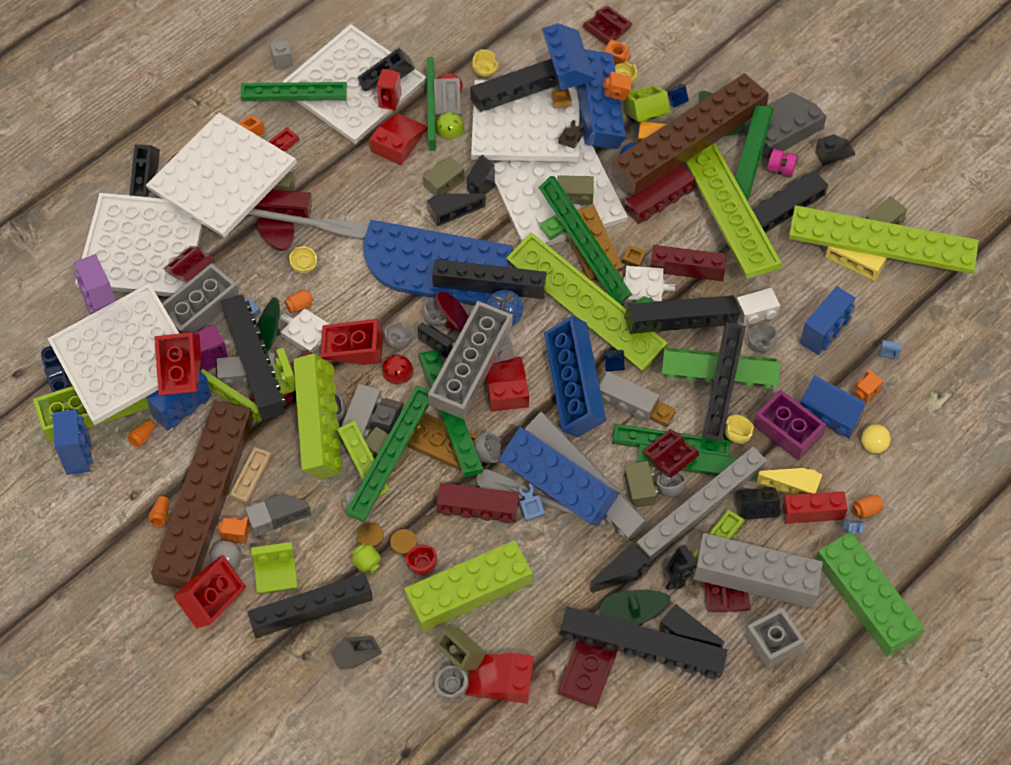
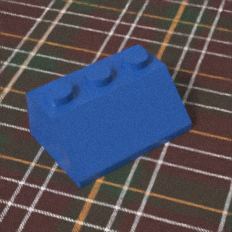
(833, 406)

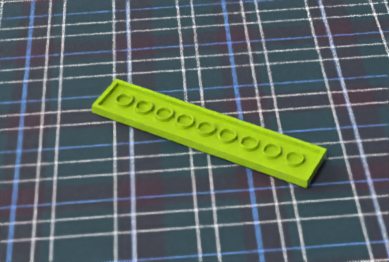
(733, 213)
(884, 239)
(587, 302)

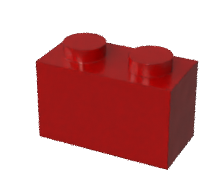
(389, 89)

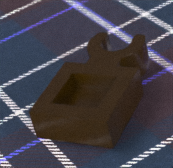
(571, 136)

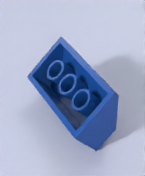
(567, 55)

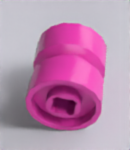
(776, 160)

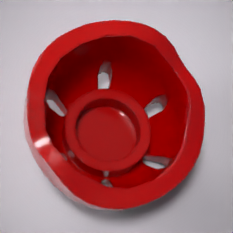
(394, 365)
(423, 563)

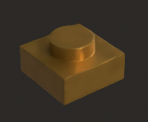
(561, 98)
(634, 256)
(663, 414)

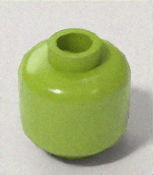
(366, 559)

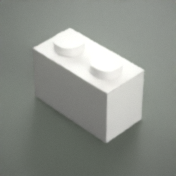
(758, 306)

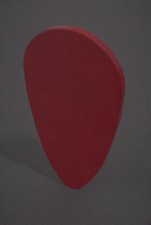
(276, 233)
(452, 310)

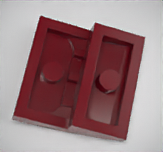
(607, 25)
(188, 263)
(670, 453)
(726, 599)

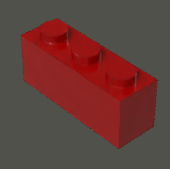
(814, 507)

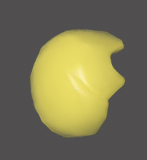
(484, 63)
(627, 69)
(303, 260)
(738, 429)
(875, 438)

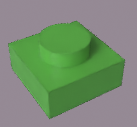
(552, 227)

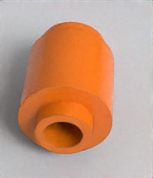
(298, 301)
(867, 506)

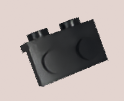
(435, 339)
(758, 503)
(680, 568)

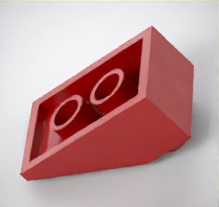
(397, 138)
(353, 342)
(178, 362)
(507, 385)
(209, 592)
(502, 677)

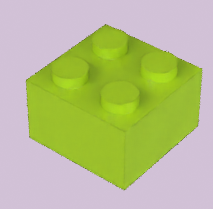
(646, 103)

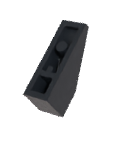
(396, 61)
(143, 169)
(453, 206)
(623, 569)
(682, 624)

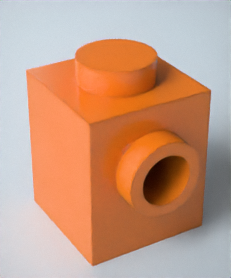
(617, 86)

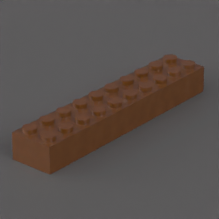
(688, 134)
(203, 495)

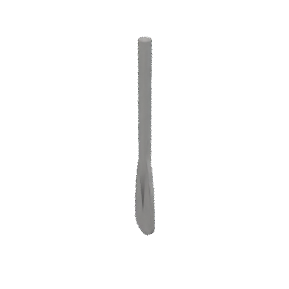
(340, 227)
(496, 481)

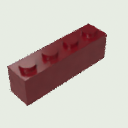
(660, 194)
(286, 202)
(689, 262)
(477, 503)

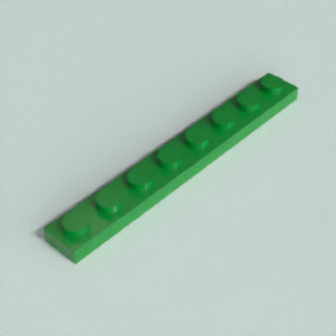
(585, 240)
(455, 426)
(389, 455)

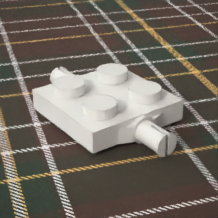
(646, 282)
(303, 330)

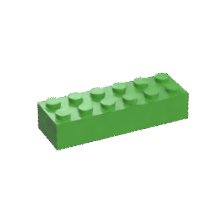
(703, 364)
(869, 594)

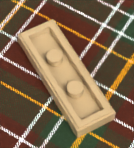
(250, 475)

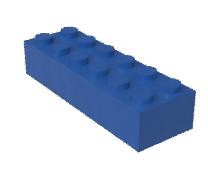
(600, 113)
(574, 377)
(559, 476)

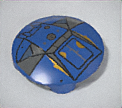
(507, 302)

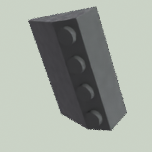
(791, 123)

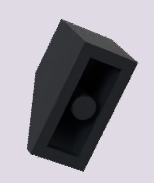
(833, 149)
(481, 177)

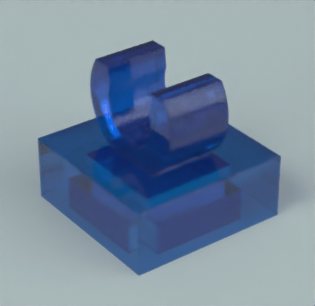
(677, 95)
(614, 360)

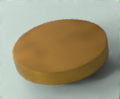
(370, 534)
(403, 541)

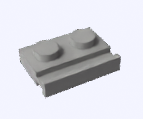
(447, 95)

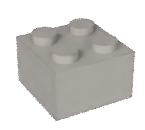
(774, 638)

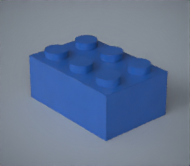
(828, 320)
(172, 408)
(72, 441)

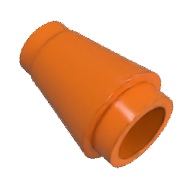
(139, 435)
(159, 514)

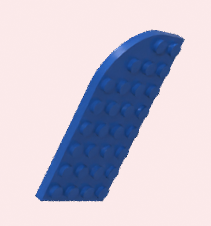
(406, 255)

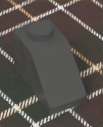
(386, 414)
(286, 509)
(355, 651)

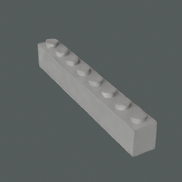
(701, 503)
(622, 512)

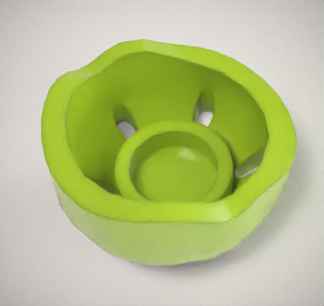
(447, 121)

